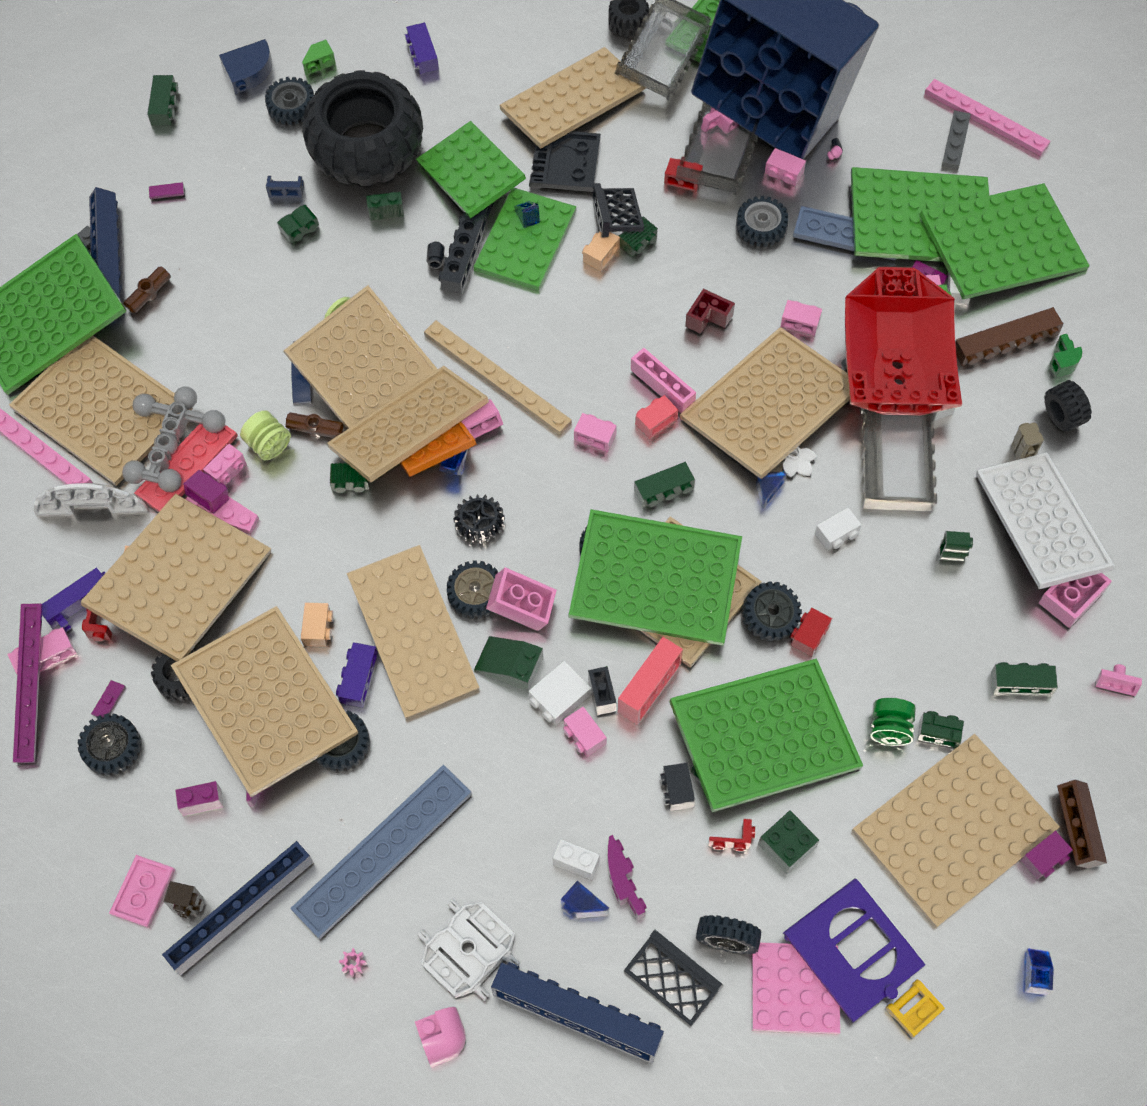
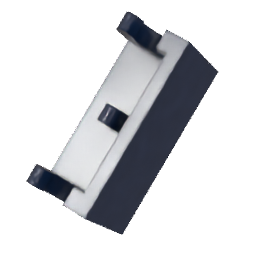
(285, 189)

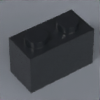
(602, 690)
(678, 786)

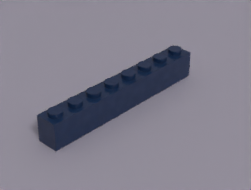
(104, 235)
(237, 908)

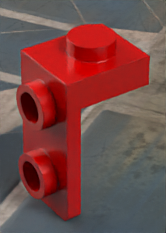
(93, 630)
(742, 844)

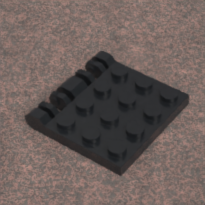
(567, 162)

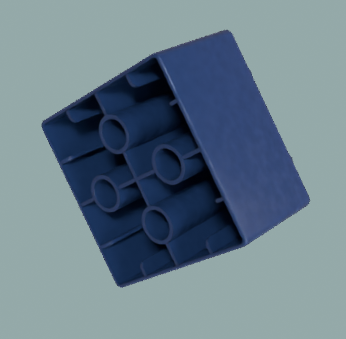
(784, 65)

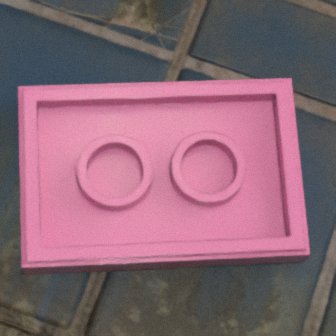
(142, 891)

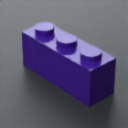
(421, 48)
(357, 674)

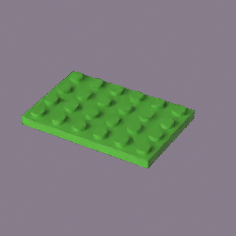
(471, 169)
(525, 253)

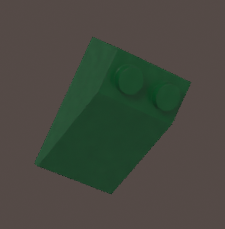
(510, 661)

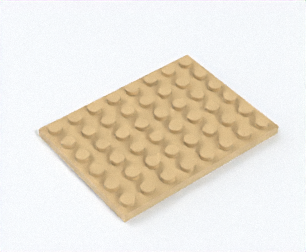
(769, 402)
(88, 407)
(176, 578)
(264, 700)
(955, 830)

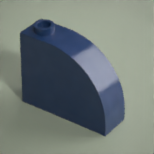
(247, 65)

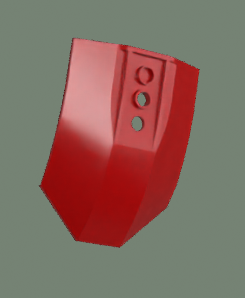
(904, 320)

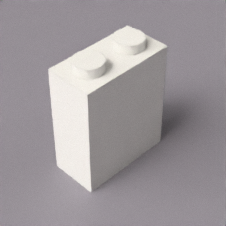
(559, 693)

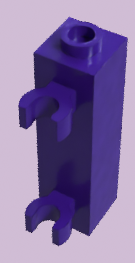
(69, 600)

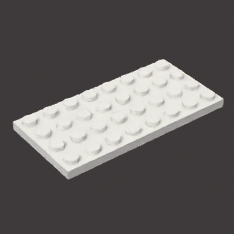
(1044, 520)

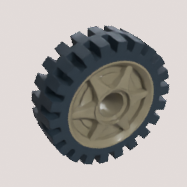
(463, 581)

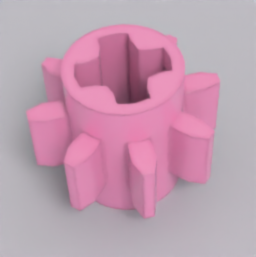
(355, 957)

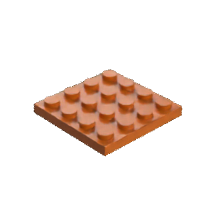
(443, 447)

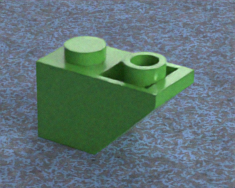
(318, 57)

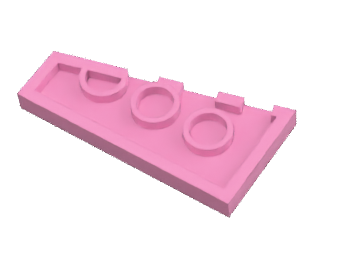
(235, 515)

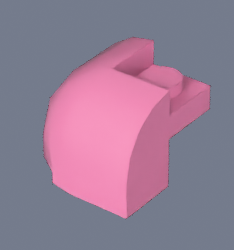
(442, 1035)

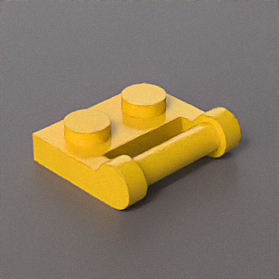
(920, 1014)

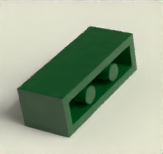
(162, 100)
(664, 485)
(1024, 679)

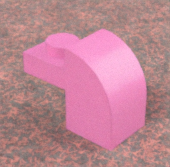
(716, 118)

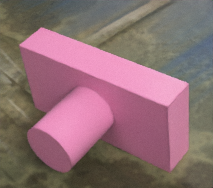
(1118, 681)

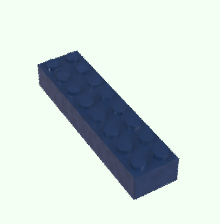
(577, 1012)

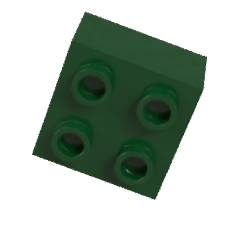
(788, 841)

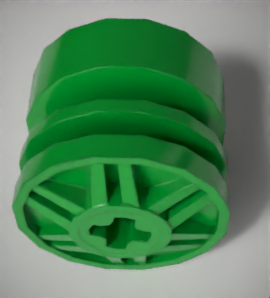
(893, 721)

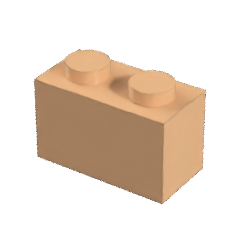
(600, 250)
(316, 624)

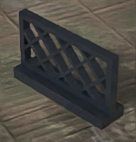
(604, 211)
(685, 963)

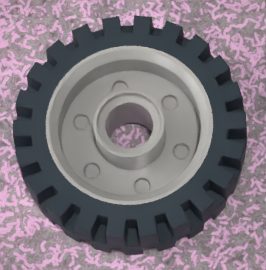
(762, 221)

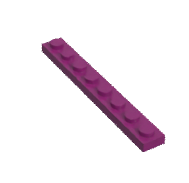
(27, 683)

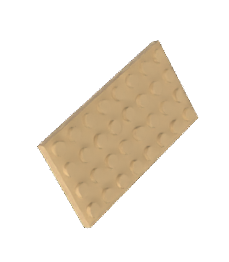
(570, 98)
(407, 423)
(412, 631)

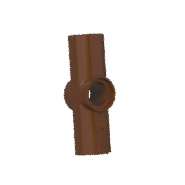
(147, 289)
(304, 424)

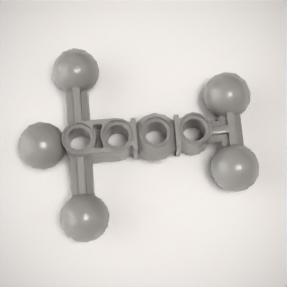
(145, 405)

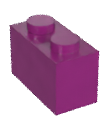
(206, 491)
(199, 798)
(1047, 855)

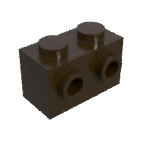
(184, 900)

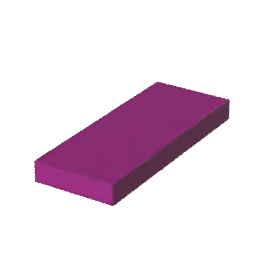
(166, 190)
(927, 270)
(108, 699)

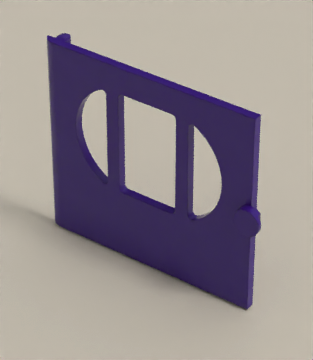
(813, 942)

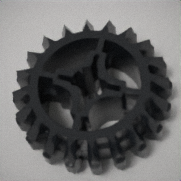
(485, 526)

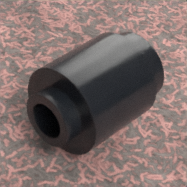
(435, 254)

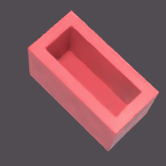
(656, 416)

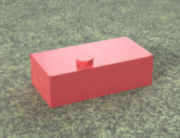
(650, 680)

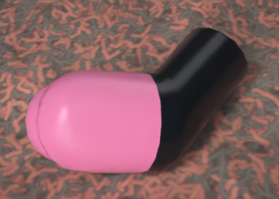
(837, 149)

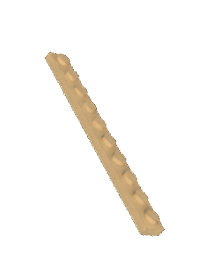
(498, 377)

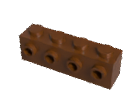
(1082, 824)

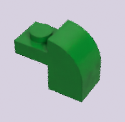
(1067, 358)

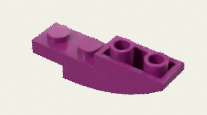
(619, 871)

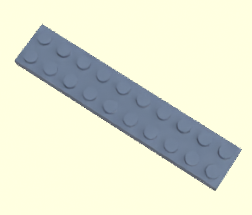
(380, 851)

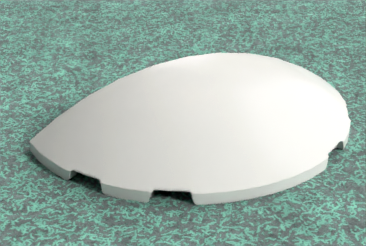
(64, 498)

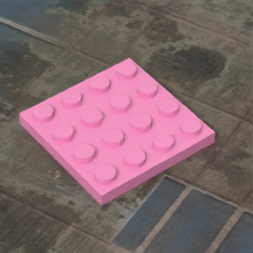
(789, 994)

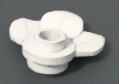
(800, 462)

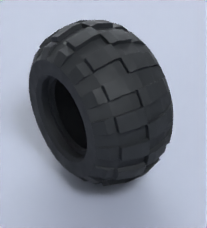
(355, 101)

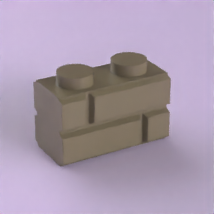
(1027, 441)

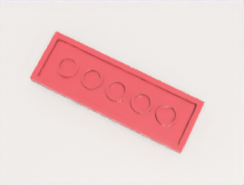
(191, 455)

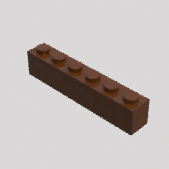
(1008, 336)

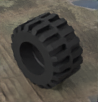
(627, 16)
(1067, 405)
(160, 675)

